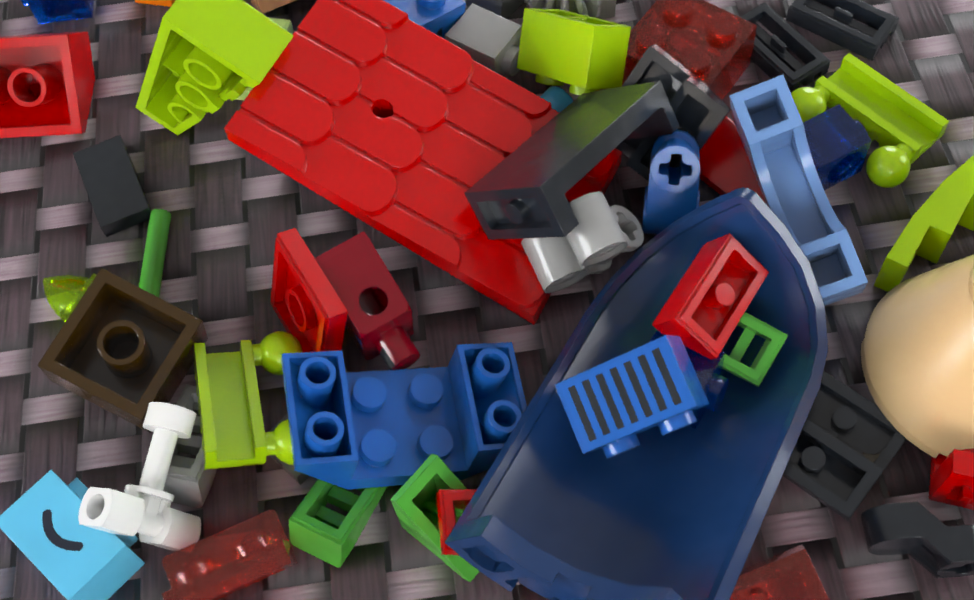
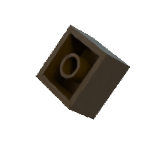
(123, 348)

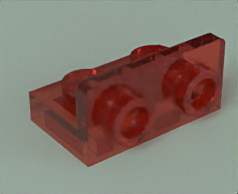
(229, 560)

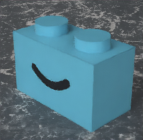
(73, 557)

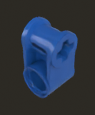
(671, 190)

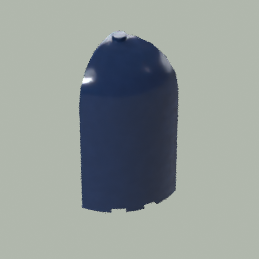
(682, 504)

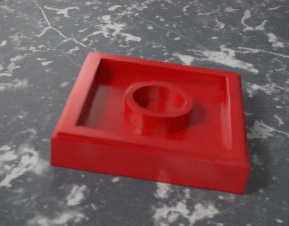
(305, 296)

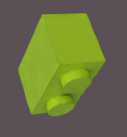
(573, 50)

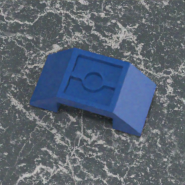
(386, 423)

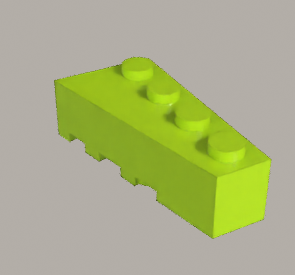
(205, 57)

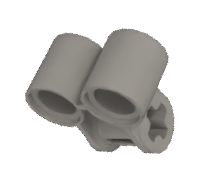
(588, 248)

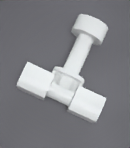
(146, 506)

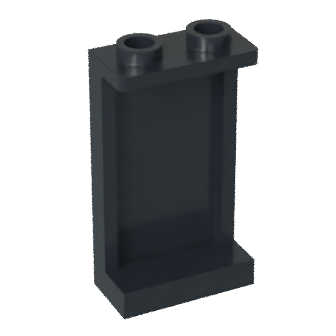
(529, 186)

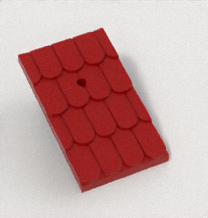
(398, 134)

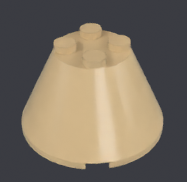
(922, 358)

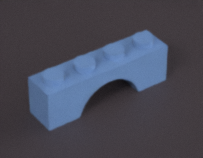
(791, 186)

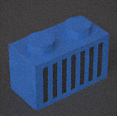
(632, 395)

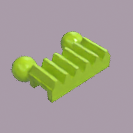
(887, 112)
(232, 406)

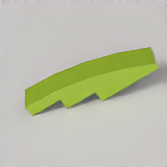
(932, 226)

